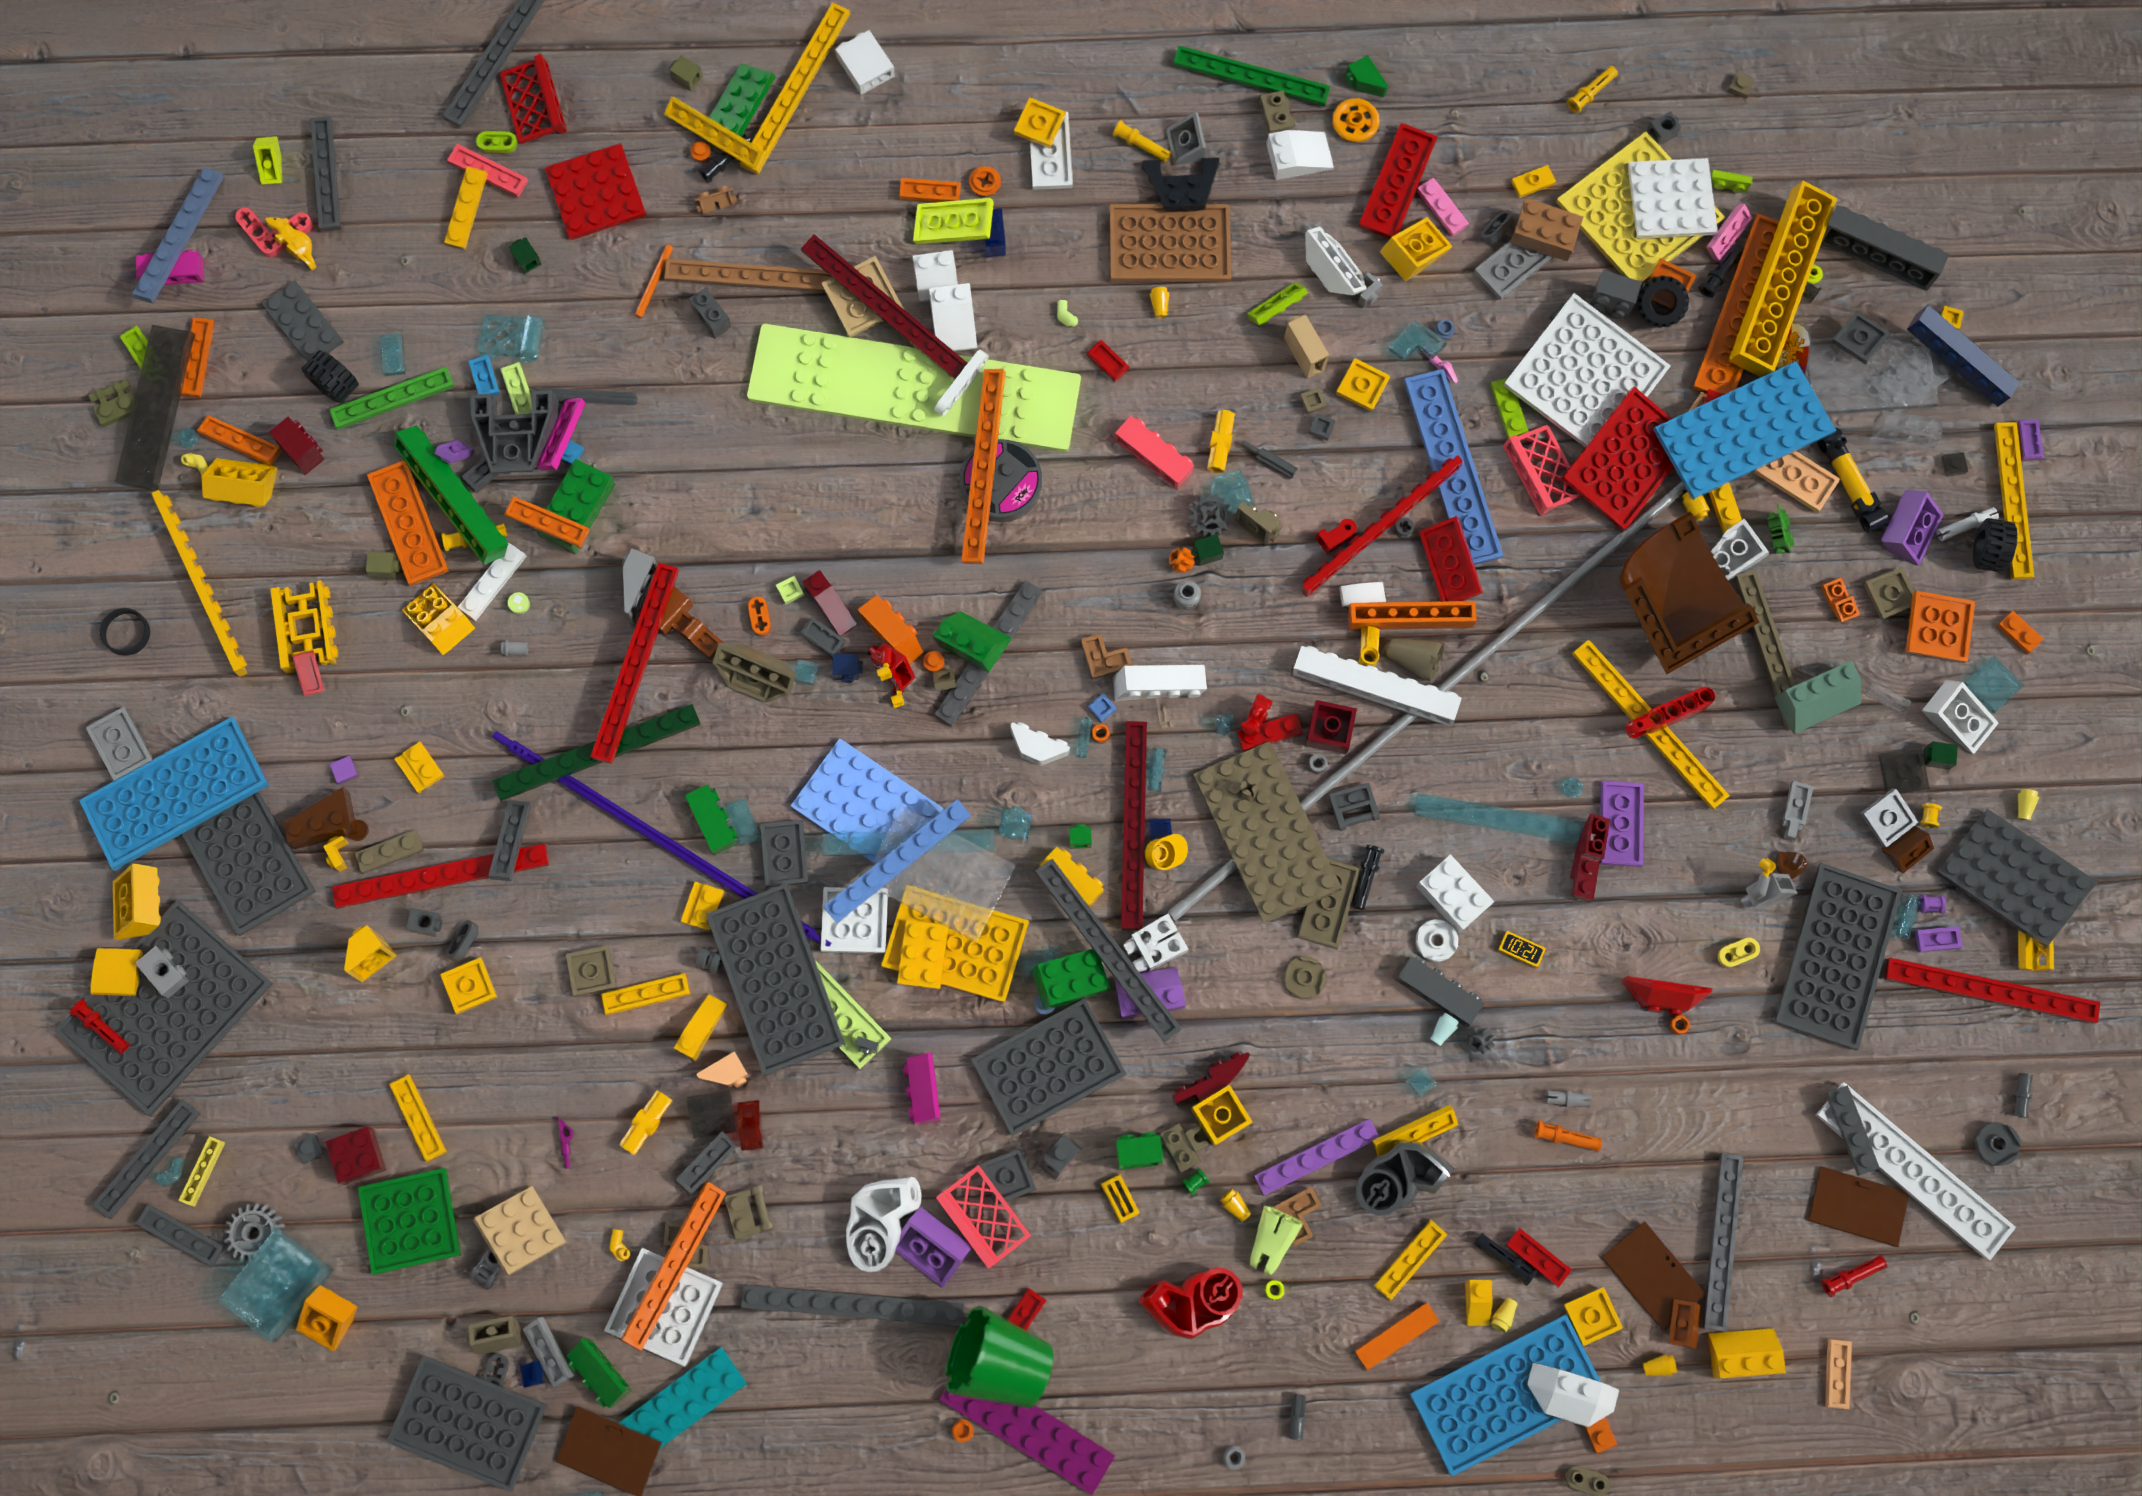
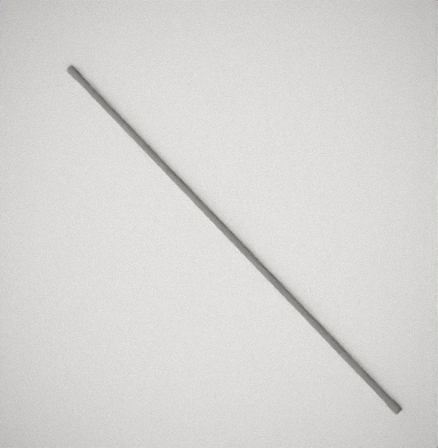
(1184, 905)

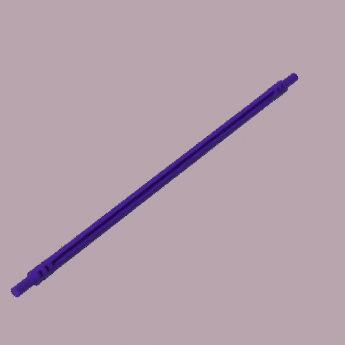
(644, 829)

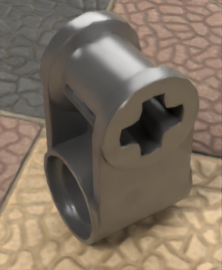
(487, 1268)

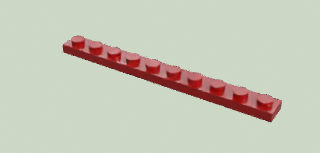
(1374, 530)
(634, 663)
(432, 877)
(1992, 990)

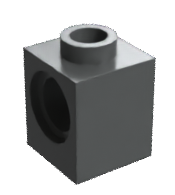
(1660, 134)
(417, 916)

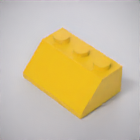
(239, 482)
(136, 902)
(366, 953)
(1745, 1353)

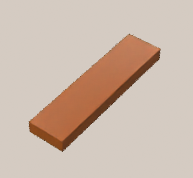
(198, 358)
(239, 440)
(546, 522)
(1397, 1336)

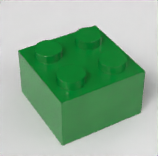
(1139, 1151)

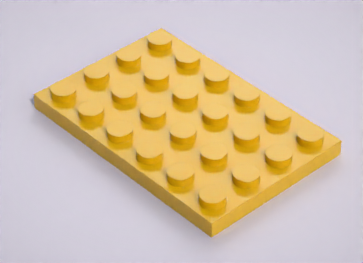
(970, 966)

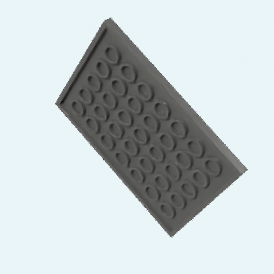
(175, 1032)

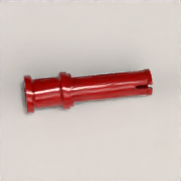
(92, 1020)
(1846, 1279)

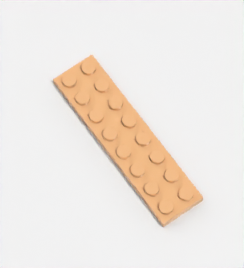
(1795, 476)

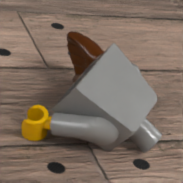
(1775, 887)

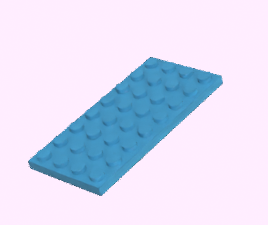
(1744, 430)
(173, 793)
(1489, 1401)

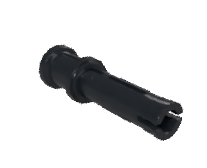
(717, 164)
(1717, 276)
(1369, 867)
(1514, 1265)

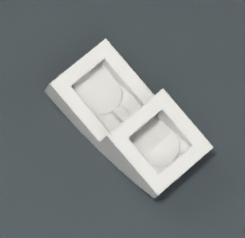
(1362, 593)

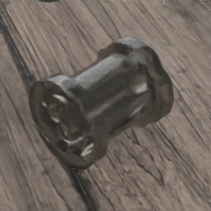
(1810, 292)

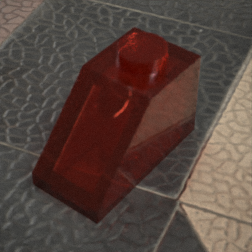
(750, 1125)

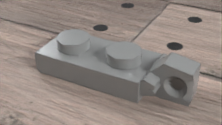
(1796, 808)

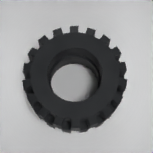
(1679, 309)
(330, 376)
(1995, 545)

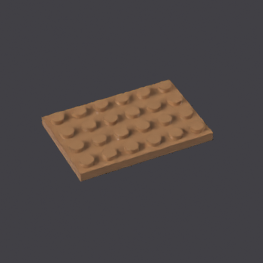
(1169, 245)

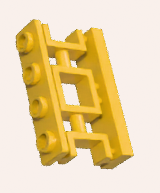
(287, 628)

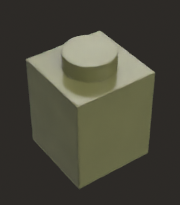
(685, 73)
(382, 565)

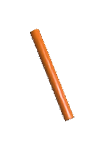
(653, 281)

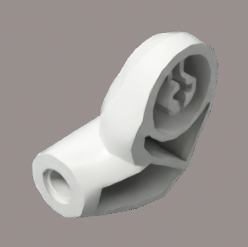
(874, 1220)

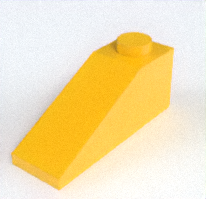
(700, 1027)

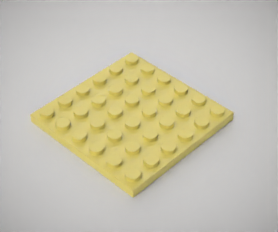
(1609, 216)

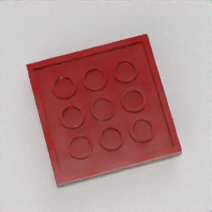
(595, 191)

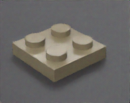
(1890, 593)
(591, 971)

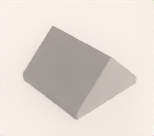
(1186, 140)

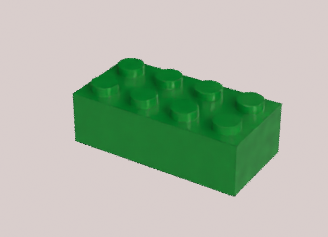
(579, 498)

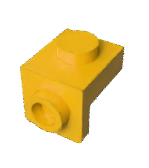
(334, 858)

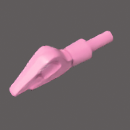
(1448, 369)

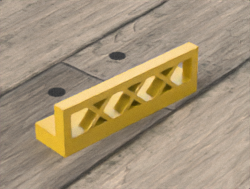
(2030, 952)

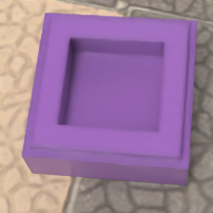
(344, 770)

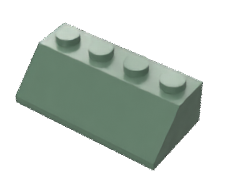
(1820, 697)

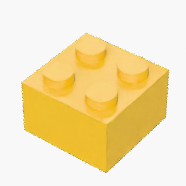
(1221, 1115)

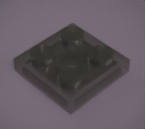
(1904, 771)

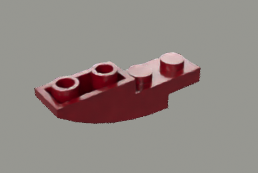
(1587, 857)
(1220, 1076)

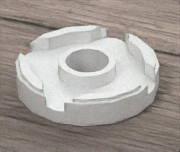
(1430, 951)

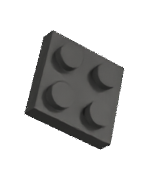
(1861, 337)
(1009, 1175)

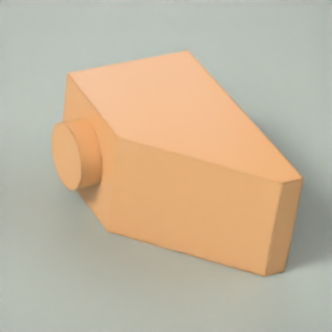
(725, 1072)

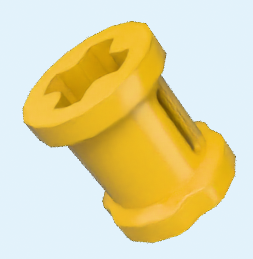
(1930, 815)

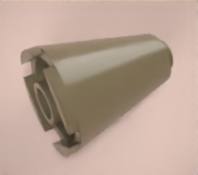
(1416, 655)

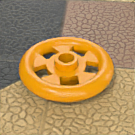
(1358, 135)

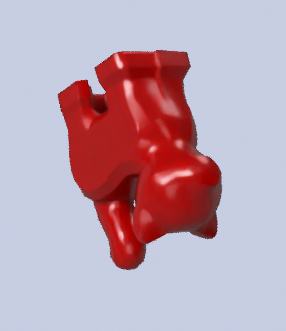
(1257, 715)

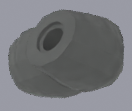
(1398, 1175)

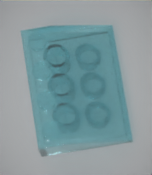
(275, 1285)

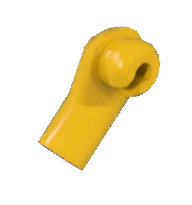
(617, 1247)

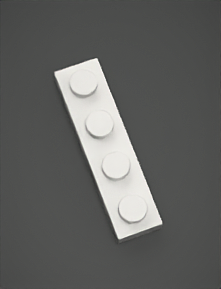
(491, 582)

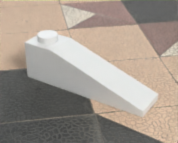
(1738, 550)

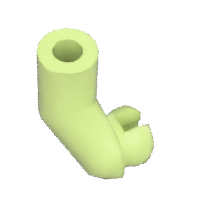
(1064, 316)

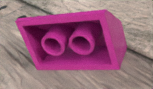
(922, 1089)

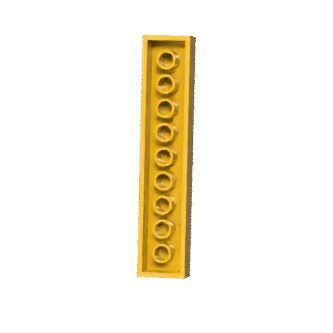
(1782, 279)

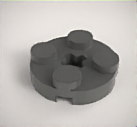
(2009, 1148)

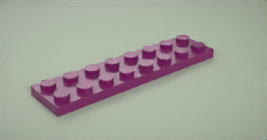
(1040, 1438)

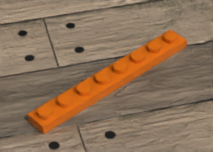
(673, 1266)

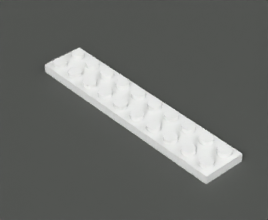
(1928, 1181)

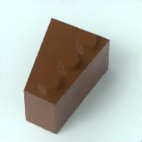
(322, 821)

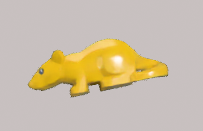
(297, 242)

